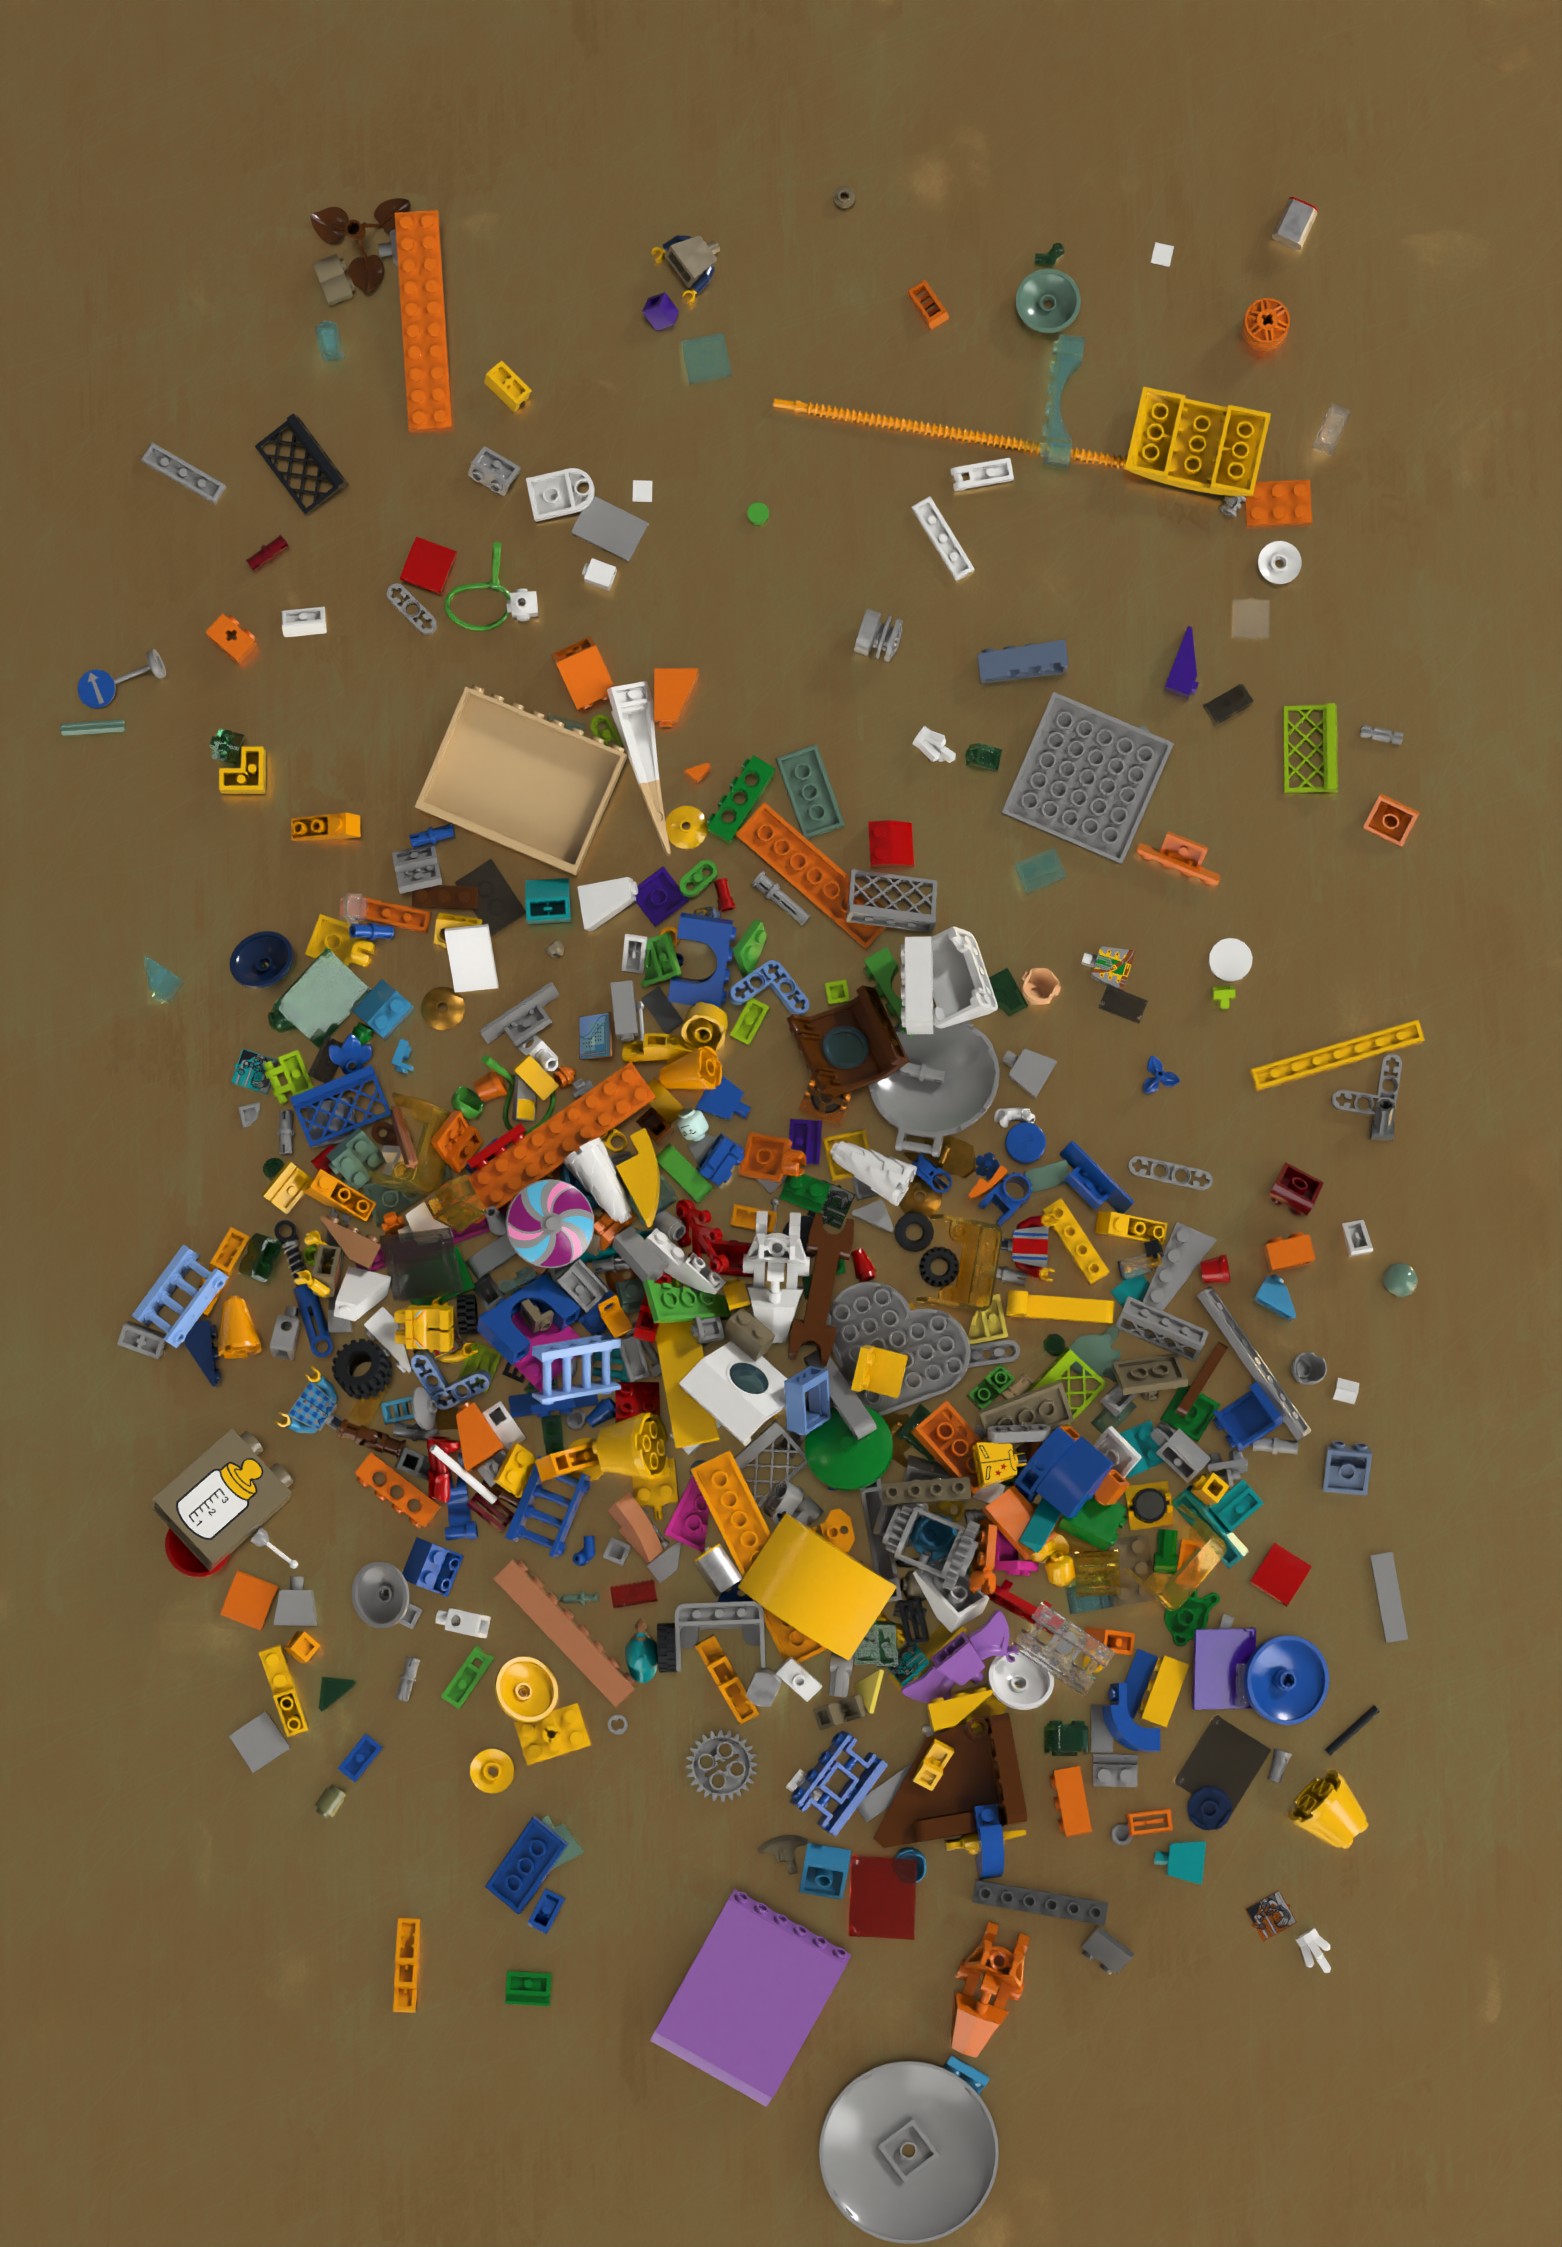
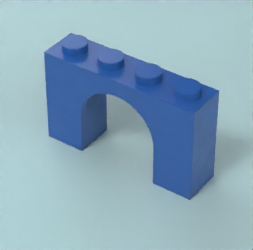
(716, 934)
(502, 1333)

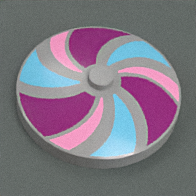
(549, 1223)

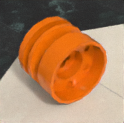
(1266, 336)

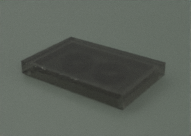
(496, 900)

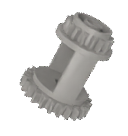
(960, 1555)

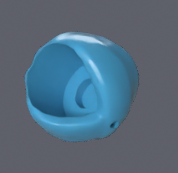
(933, 1536)

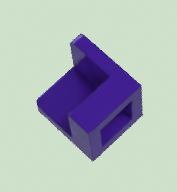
(660, 311)

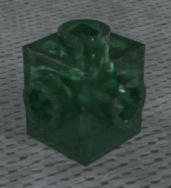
(227, 746)

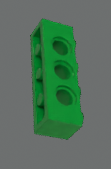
(751, 767)

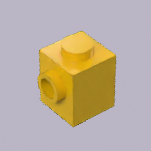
(1209, 1488)

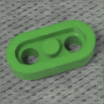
(697, 879)

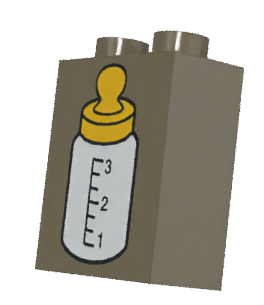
(223, 1497)

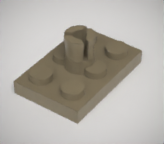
(1150, 1375)

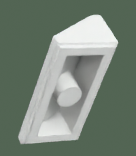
(304, 622)

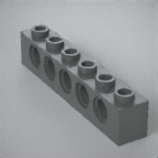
(1040, 1902)

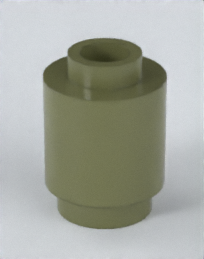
(330, 1801)

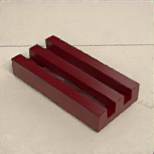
(491, 1509)

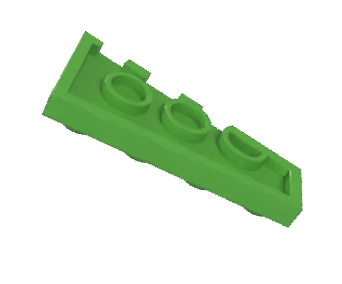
(682, 1304)

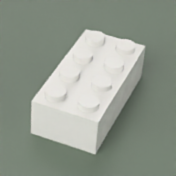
(918, 982)

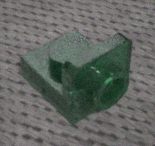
(983, 756)

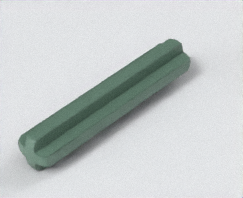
(92, 727)

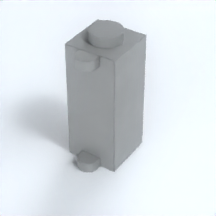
(639, 1254)

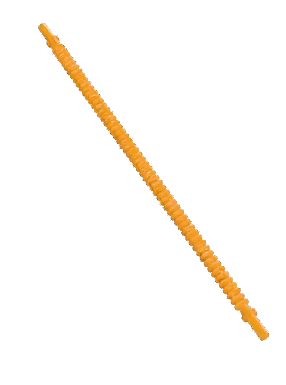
(799, 406)

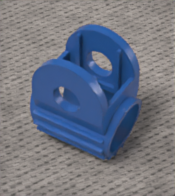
(1003, 1201)

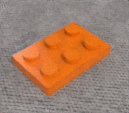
(1279, 503)

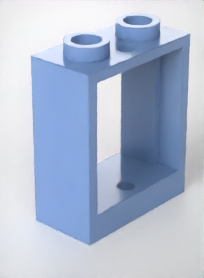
(816, 1382)

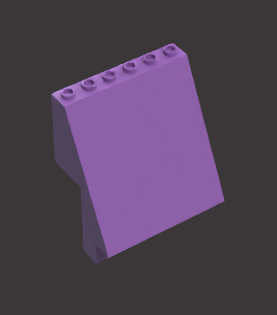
(751, 1997)

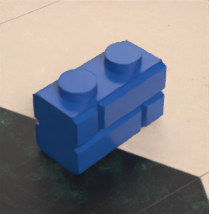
(720, 1159)

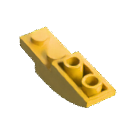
(655, 1048)
(283, 1690)

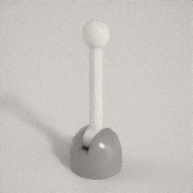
(261, 1538)

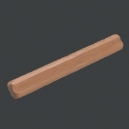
(403, 1137)

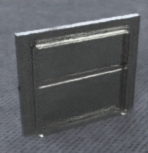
(421, 1264)

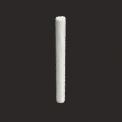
(462, 1473)

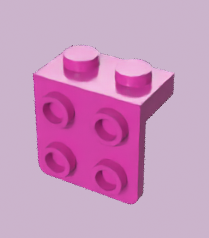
(1008, 1559)

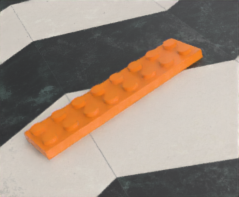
(806, 870)

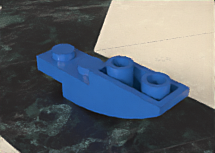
(1042, 1463)

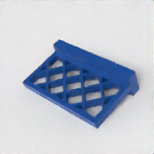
(335, 1087)

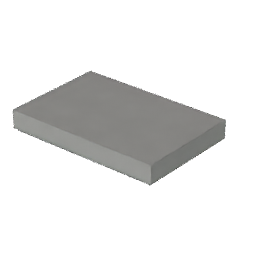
(610, 528)

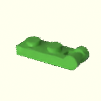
(467, 1678)

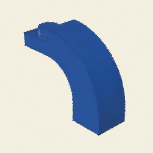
(1123, 1727)
(990, 1842)

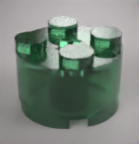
(1066, 1738)

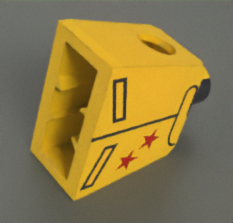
(996, 1462)

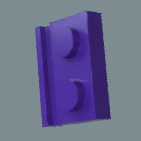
(806, 1138)

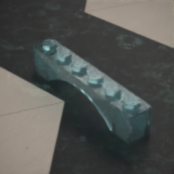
(1058, 441)

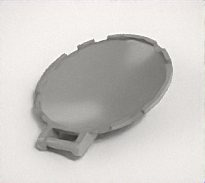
(937, 1108)

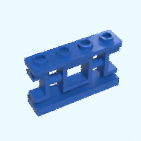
(851, 1793)

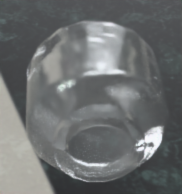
(353, 908)

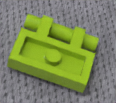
(295, 1074)

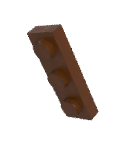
(446, 897)

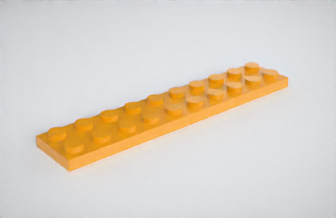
(745, 1536)

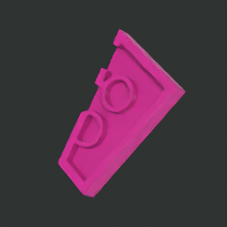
(690, 1518)

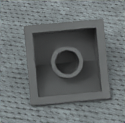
(1106, 1950)

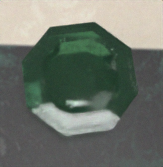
(1054, 1344)

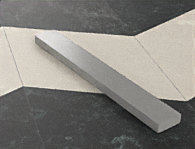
(1254, 1362)

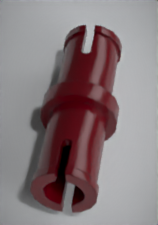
(267, 552)

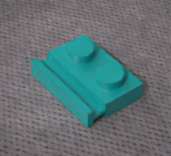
(1236, 1505)

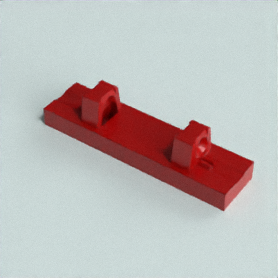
(1015, 1604)

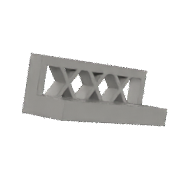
(1163, 1326)

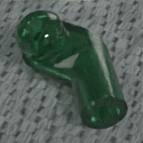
(1052, 256)

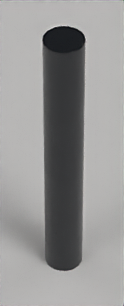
(1352, 1730)

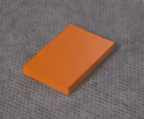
(1011, 1515)

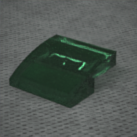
(878, 1646)

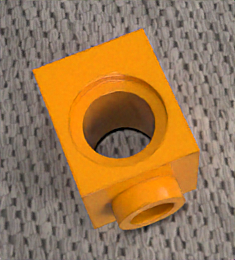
(301, 1647)

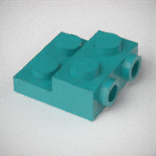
(1141, 1441)

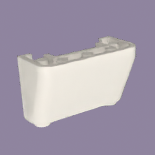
(959, 979)

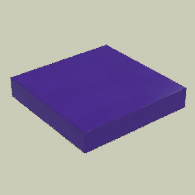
(659, 897)

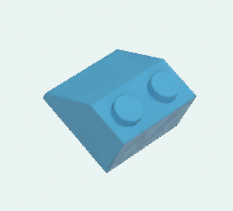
(383, 1009)
(825, 1871)

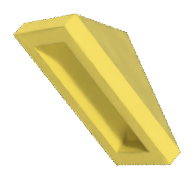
(869, 1689)

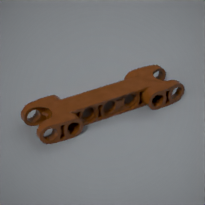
(813, 1327)

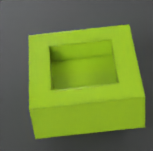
(837, 992)

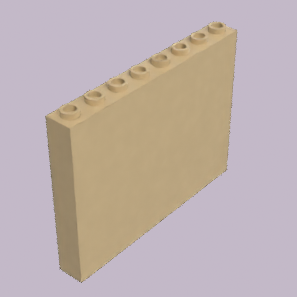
(521, 779)

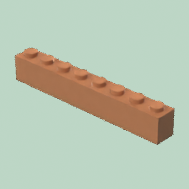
(565, 1633)

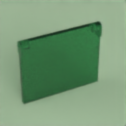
(322, 997)

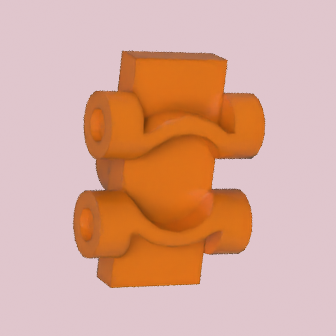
(392, 1223)

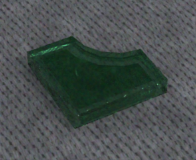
(1007, 993)

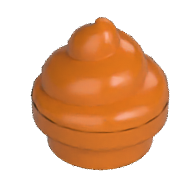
(564, 1076)

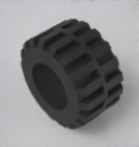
(372, 1380)

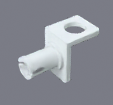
(540, 1052)

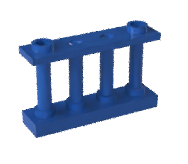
(526, 1510)

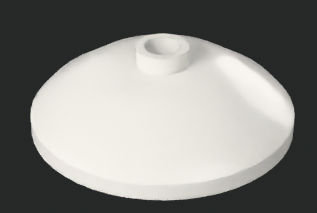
(1034, 1682)

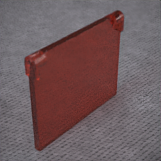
(882, 1897)

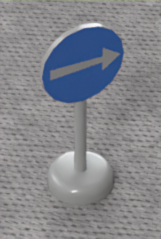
(98, 687)

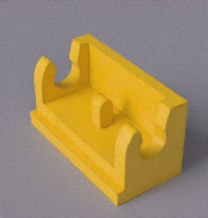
(507, 386)

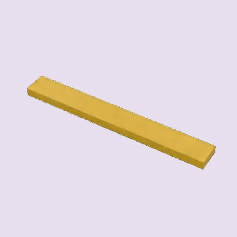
(1337, 1054)

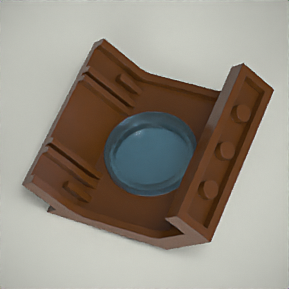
(849, 1044)

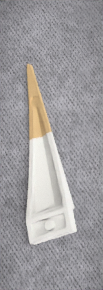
(635, 723)

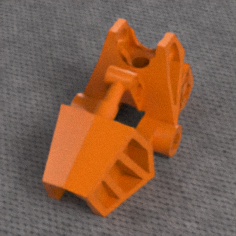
(977, 2020)

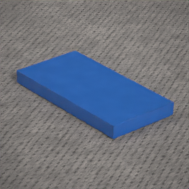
(526, 1865)

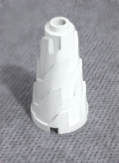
(883, 1174)
(598, 1177)

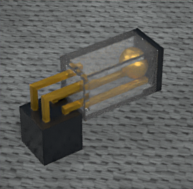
(1141, 1264)

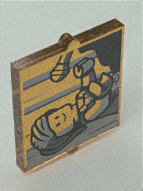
(1270, 1915)

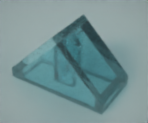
(1107, 1419)

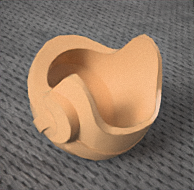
(1039, 986)

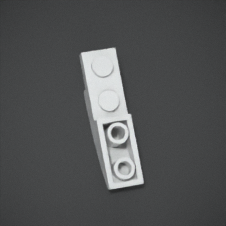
(688, 1270)

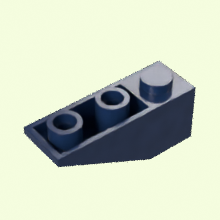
(201, 1346)

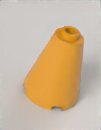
(692, 1071)
(237, 1330)

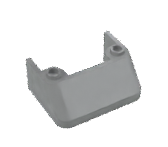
(719, 1615)

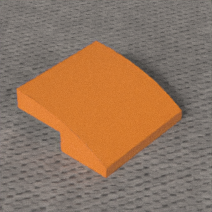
(456, 1141)
(983, 1187)
(249, 1600)

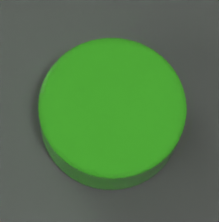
(758, 513)

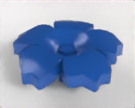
(987, 1165)

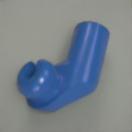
(587, 1553)

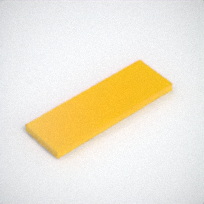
(678, 1356)

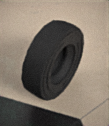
(904, 1222)

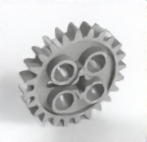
(710, 1747)

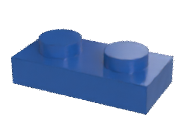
(360, 1757)

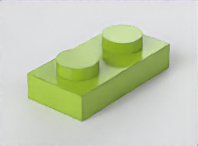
(749, 1021)

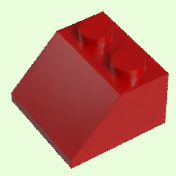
(890, 844)

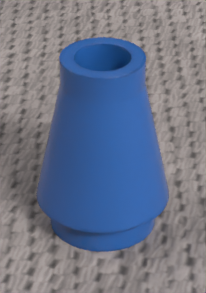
(602, 1412)

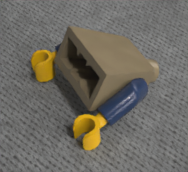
(691, 260)

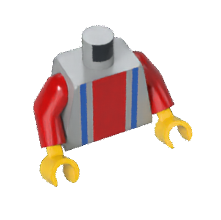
(1030, 1246)

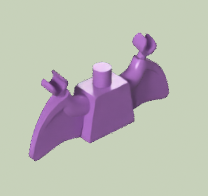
(962, 1660)

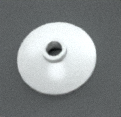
(1282, 552)

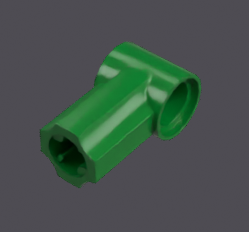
(1166, 1558)

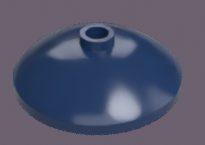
(255, 954)

